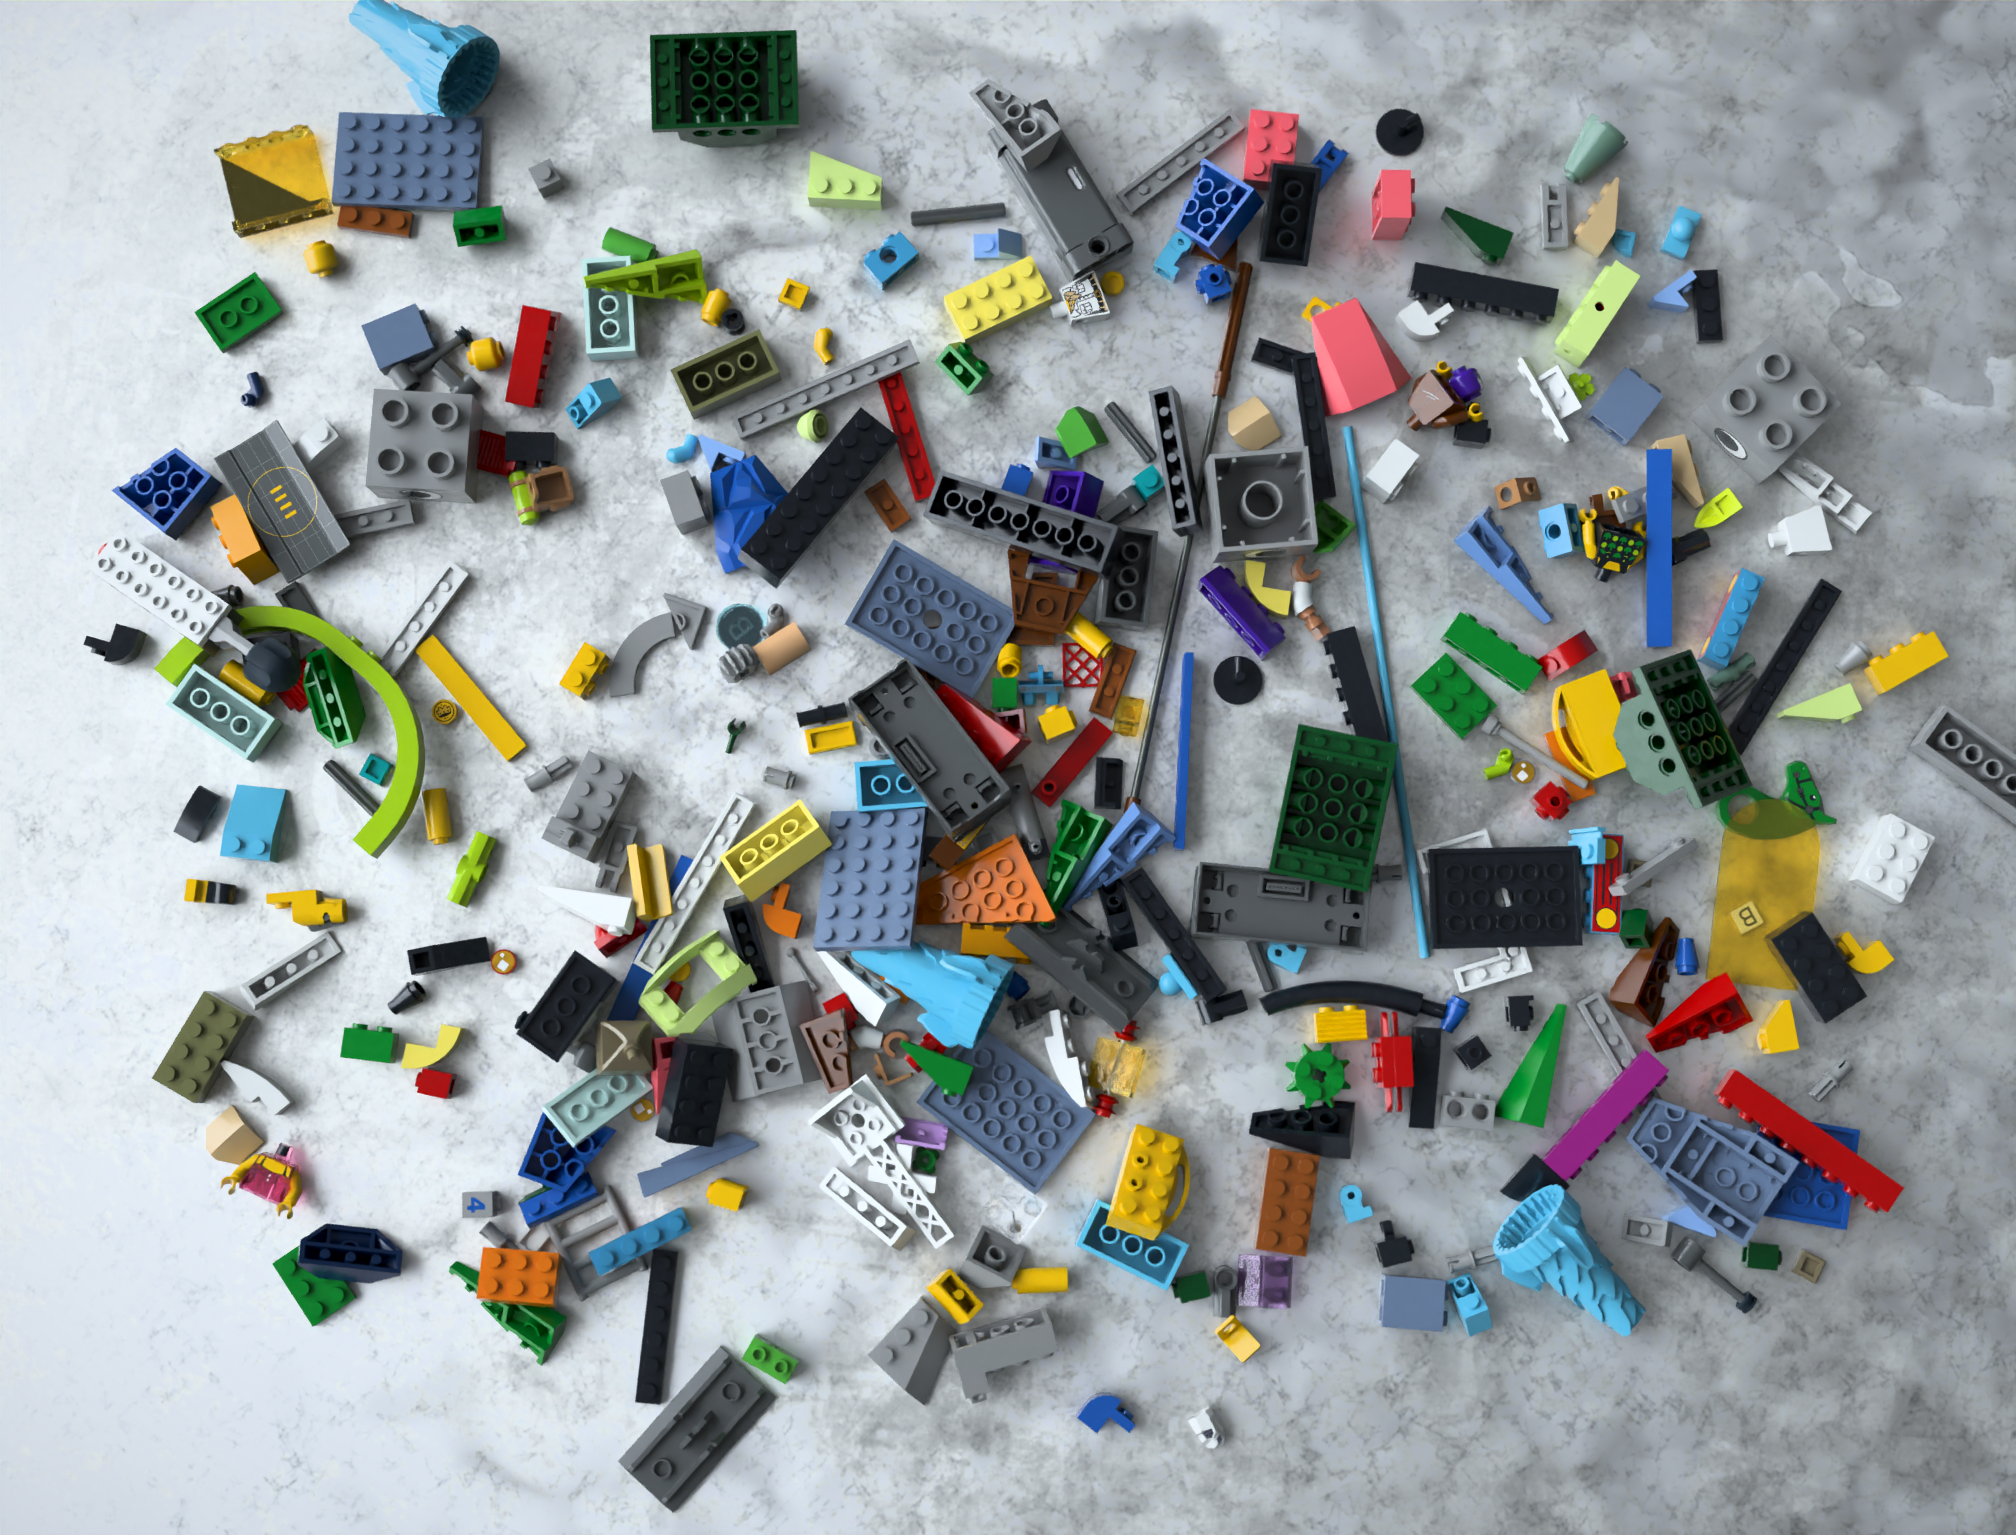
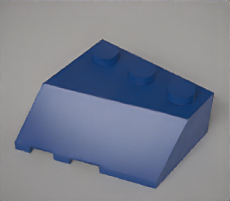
(170, 492)
(553, 1159)

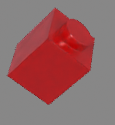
(435, 1083)

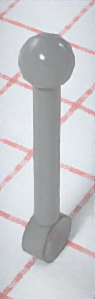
(791, 953)

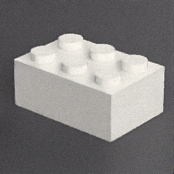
(1891, 859)

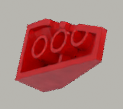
(1708, 1010)

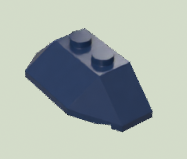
(349, 1254)

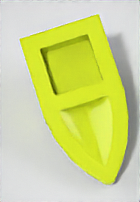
(1718, 510)

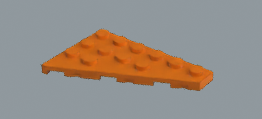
(986, 889)

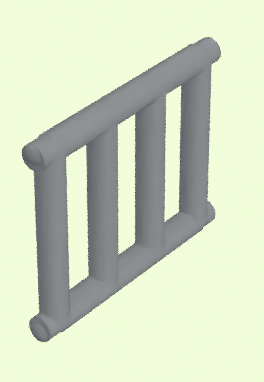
(562, 1244)

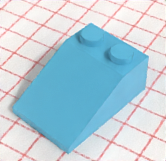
(254, 824)

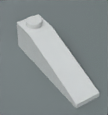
(318, 444)
(606, 911)
(289, 971)
(864, 989)
(867, 1209)

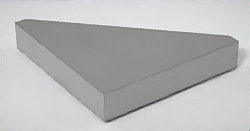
(688, 617)

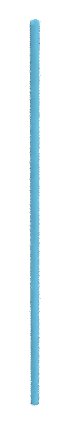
(1386, 691)

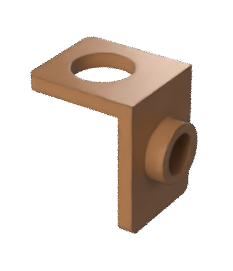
(1522, 490)
(881, 1073)

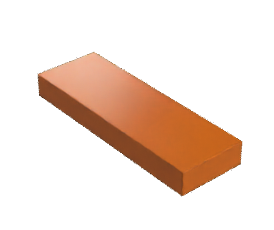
(1575, 792)

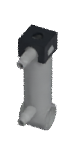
(1025, 813)

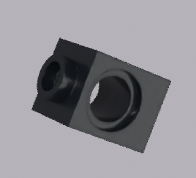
(1472, 1052)

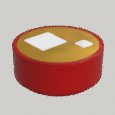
(504, 962)

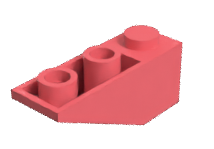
(661, 1057)

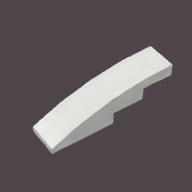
(1823, 491)

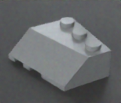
(915, 1349)

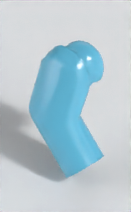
(683, 452)

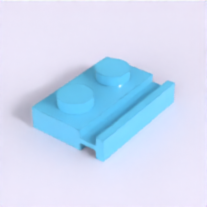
(1590, 845)

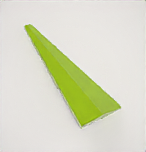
(669, 277)

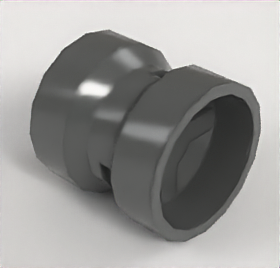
(1077, 1008)

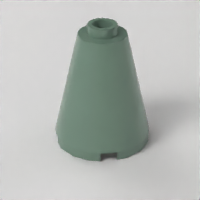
(1593, 149)

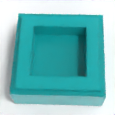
(376, 769)

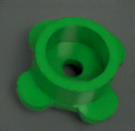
(923, 1153)

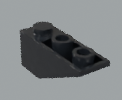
(1117, 916)
(448, 956)

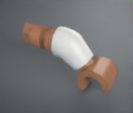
(1302, 602)
(870, 1037)

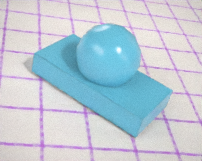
(1680, 232)
(1175, 980)

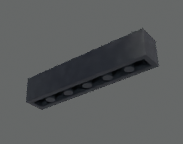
(1483, 293)
(1175, 461)
(1353, 684)

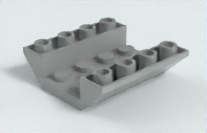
(776, 1038)

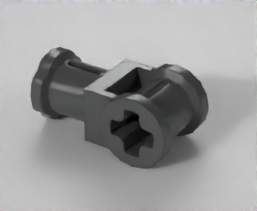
(1031, 1009)

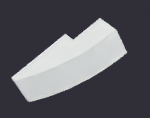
(259, 1087)

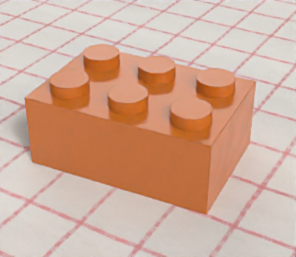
(519, 1277)

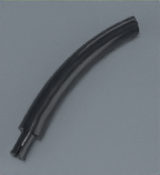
(1354, 992)

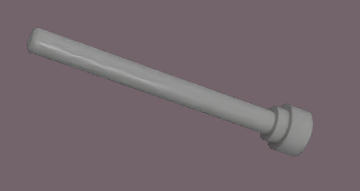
(1494, 727)

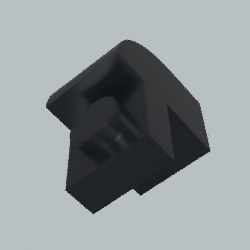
(123, 647)

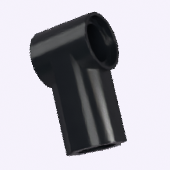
(1689, 545)
(1221, 1007)

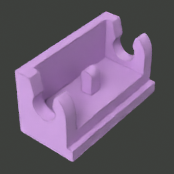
(922, 1133)

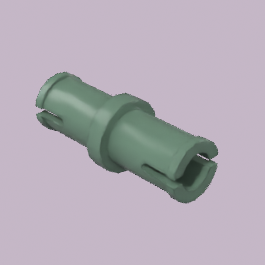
(1731, 672)

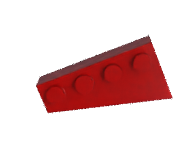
(532, 356)

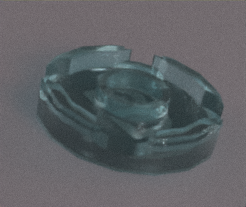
(739, 625)

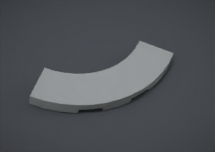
(634, 649)

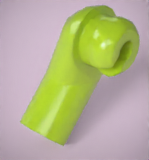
(1502, 765)

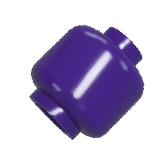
(1466, 383)

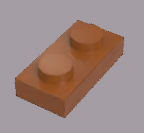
(887, 505)

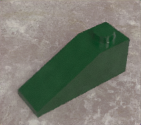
(1480, 237)

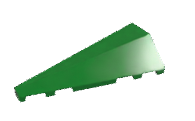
(1076, 843)
(1529, 1090)

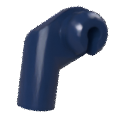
(256, 391)

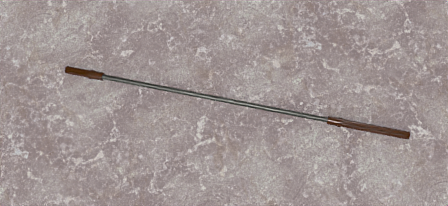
(1220, 387)

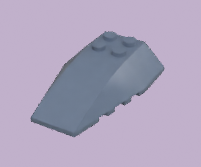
(1712, 1166)

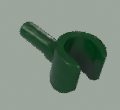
(733, 734)

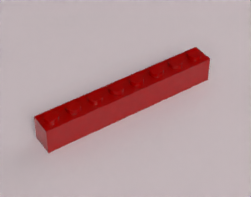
(1808, 1141)

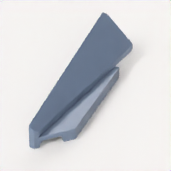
(694, 1162)

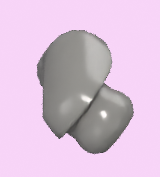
(774, 621)

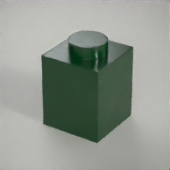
(1636, 928)
(1761, 1256)
(1191, 1287)

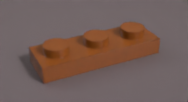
(376, 221)

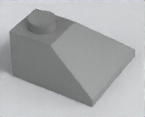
(991, 1260)

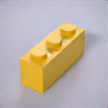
(1904, 661)

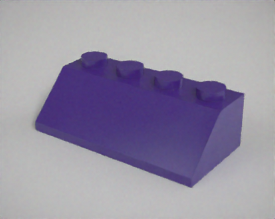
(1074, 492)
(1241, 612)

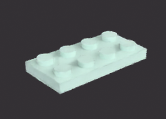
(594, 1103)

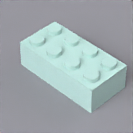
(609, 316)
(224, 713)

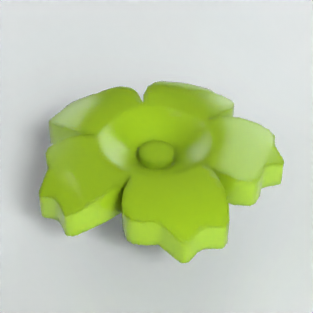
(1581, 385)

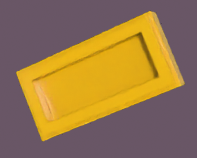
(831, 737)

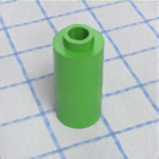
(624, 244)

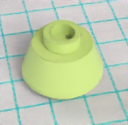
(813, 426)

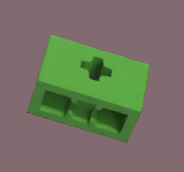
(770, 1358)

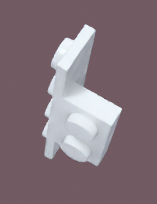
(1555, 394)

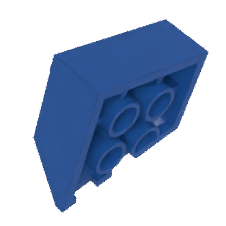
(1217, 209)

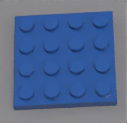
(1807, 1194)

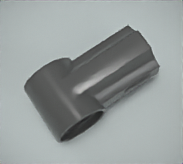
(455, 378)
(1126, 504)
(1224, 1293)

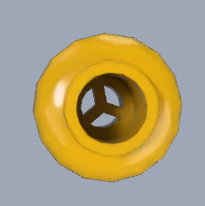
(321, 258)
(486, 354)

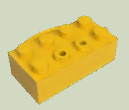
(1590, 721)
(1149, 1183)

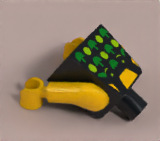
(1612, 546)

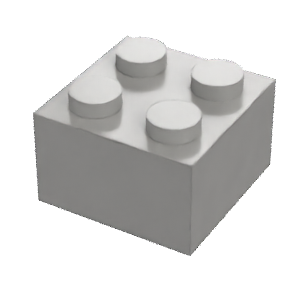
(684, 502)

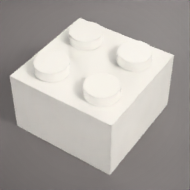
(1386, 476)

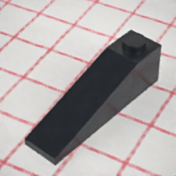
(748, 940)
(1426, 1060)

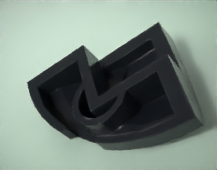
(1530, 1178)

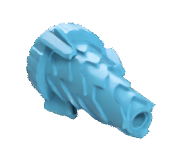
(448, 65)
(953, 988)
(1550, 1244)

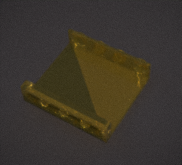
(274, 180)

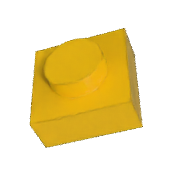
(794, 294)

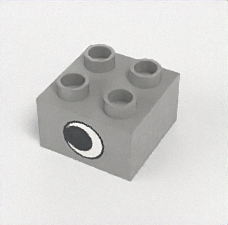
(1765, 410)
(424, 446)
(1260, 504)

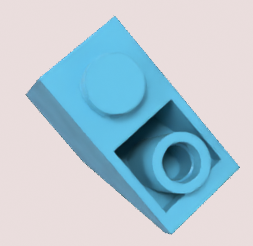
(593, 402)
(1469, 1304)

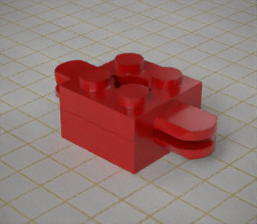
(1392, 1062)

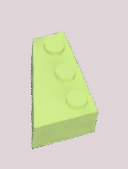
(842, 185)

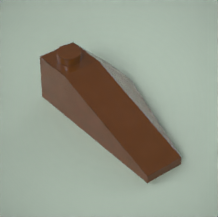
(1641, 982)

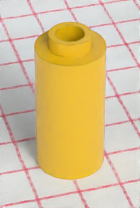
(1090, 637)
(233, 676)
(436, 815)
(1040, 1280)

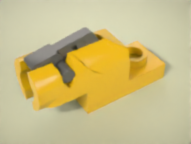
(310, 909)

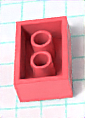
(1268, 137)
(1392, 204)

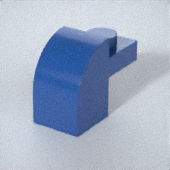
(1100, 1408)

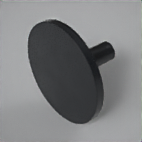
(1399, 132)
(1237, 680)

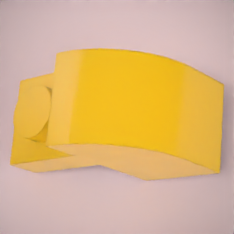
(1863, 960)

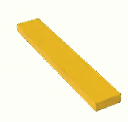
(470, 698)

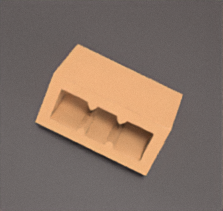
(782, 648)

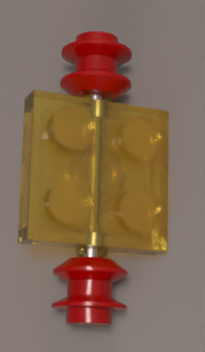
(1115, 1068)

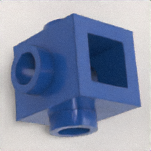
(1213, 283)

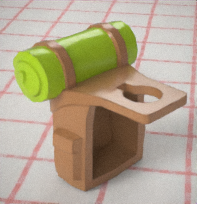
(540, 492)

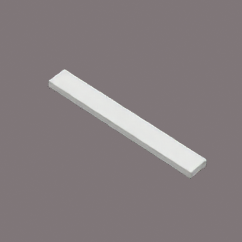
(695, 882)

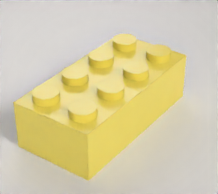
(998, 301)
(775, 851)

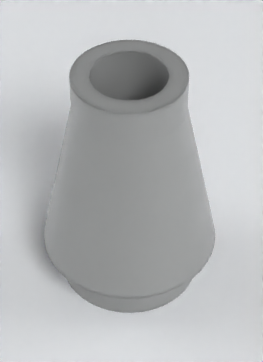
(1853, 657)

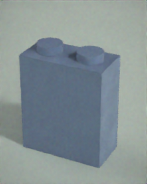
(400, 338)
(1625, 406)
(1413, 1302)

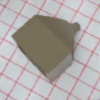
(623, 1048)

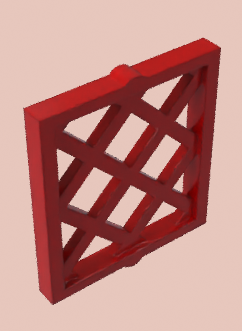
(1082, 684)

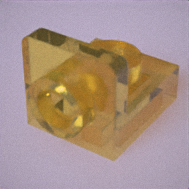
(1128, 716)

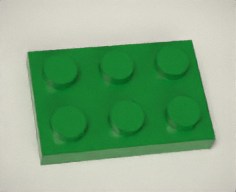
(239, 312)
(1453, 696)
(314, 1295)

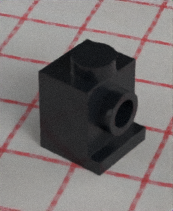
(1518, 1012)

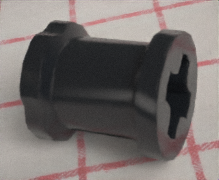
(733, 314)

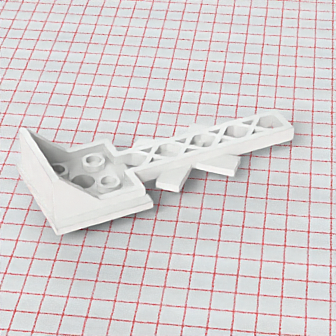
(856, 1140)

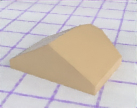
(1252, 425)
(232, 1137)

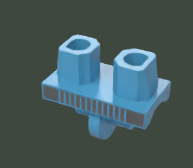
(1030, 687)

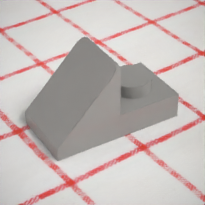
(1647, 1230)

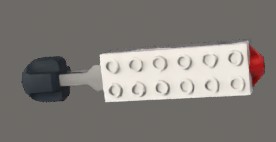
(192, 611)

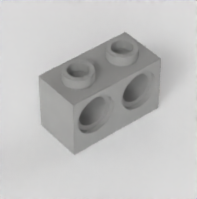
(1467, 1118)

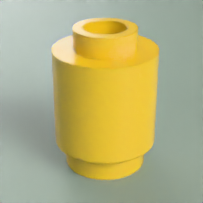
(714, 307)
(1010, 660)

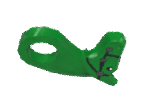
(1799, 791)

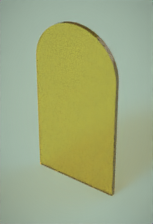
(1761, 883)

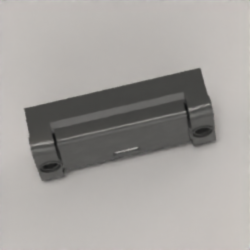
(1065, 206)
(931, 750)
(1277, 909)

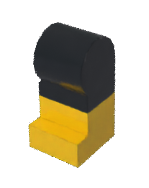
(209, 892)

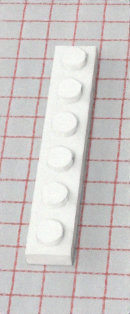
(422, 618)

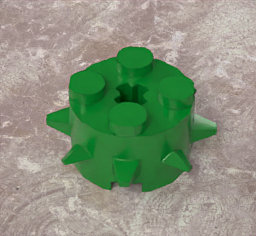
(1314, 1089)

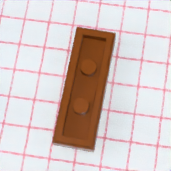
(1112, 681)

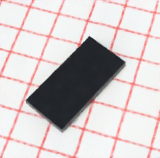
(566, 1006)

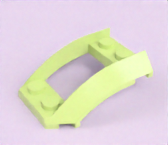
(722, 960)

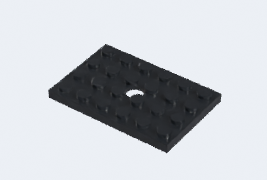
(1543, 888)

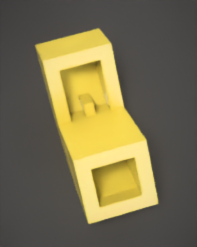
(1273, 600)
(422, 1056)

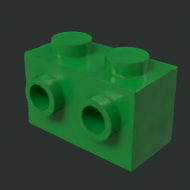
(480, 226)
(964, 367)
(369, 1044)

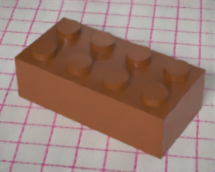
(1286, 1202)

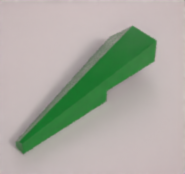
(535, 1325)

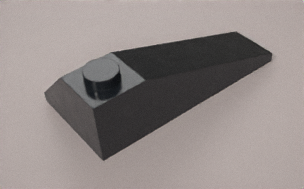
(1313, 1130)

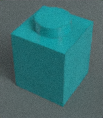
(1149, 483)

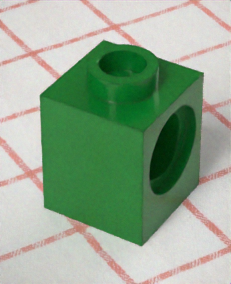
(1004, 694)

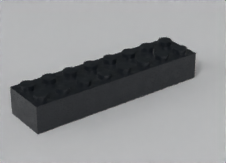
(818, 498)
(1024, 524)

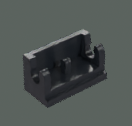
(1108, 783)

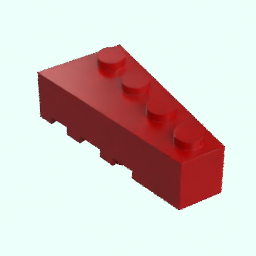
(991, 735)

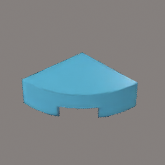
(1623, 242)

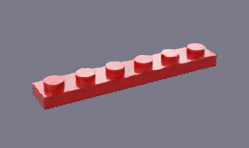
(909, 440)

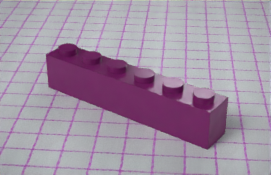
(1605, 1114)

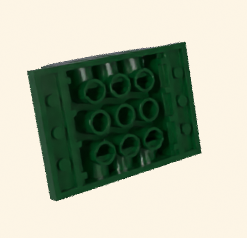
(724, 86)
(1677, 735)
(1333, 807)

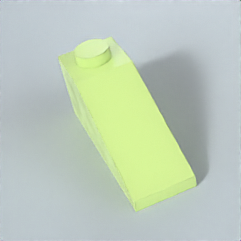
(1828, 707)

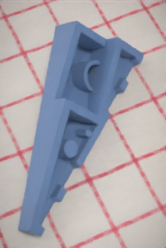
(1486, 545)
(1129, 842)

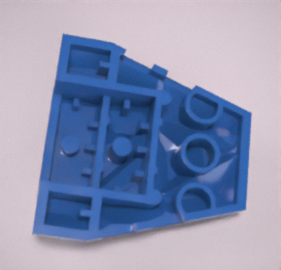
(741, 502)

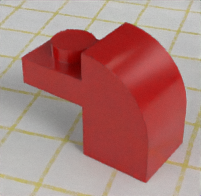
(1567, 655)

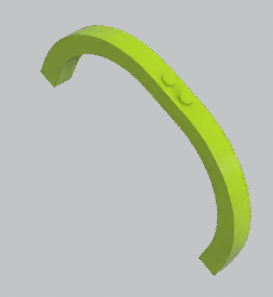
(410, 764)

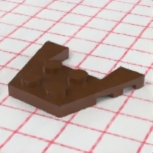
(1042, 604)

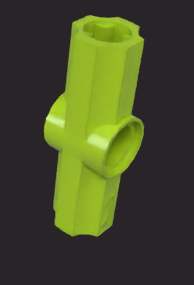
(471, 869)

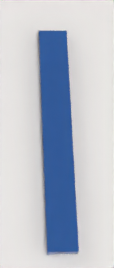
(1659, 547)
(1183, 751)
(627, 1002)

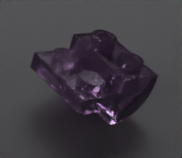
(1264, 1281)

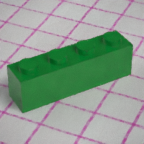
(1491, 652)

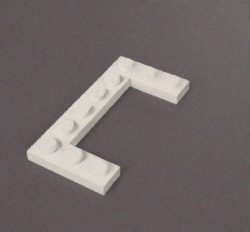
(1511, 961)

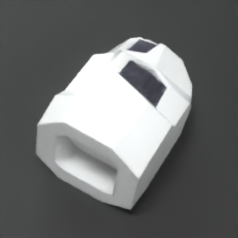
(1208, 1428)

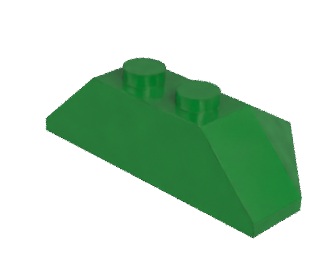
(333, 697)

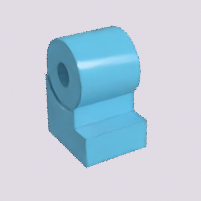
(1285, 958)
(1350, 1200)

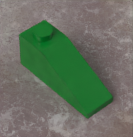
(944, 1070)

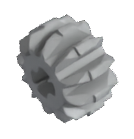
(738, 663)

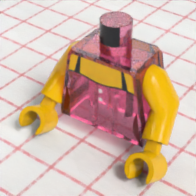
(269, 1178)

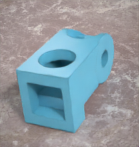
(1176, 248)

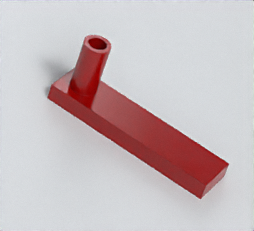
(1072, 762)

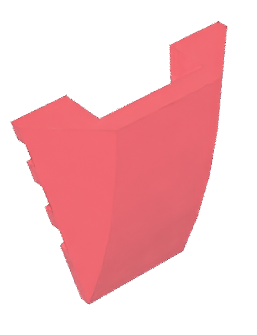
(1353, 359)

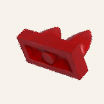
(610, 944)

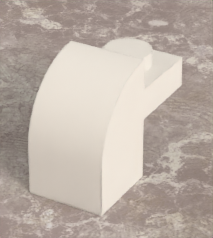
(1418, 325)

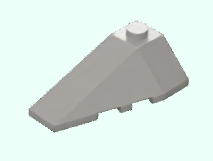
(1022, 127)

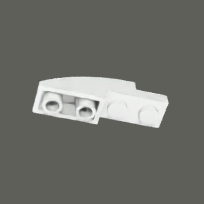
(1070, 1070)

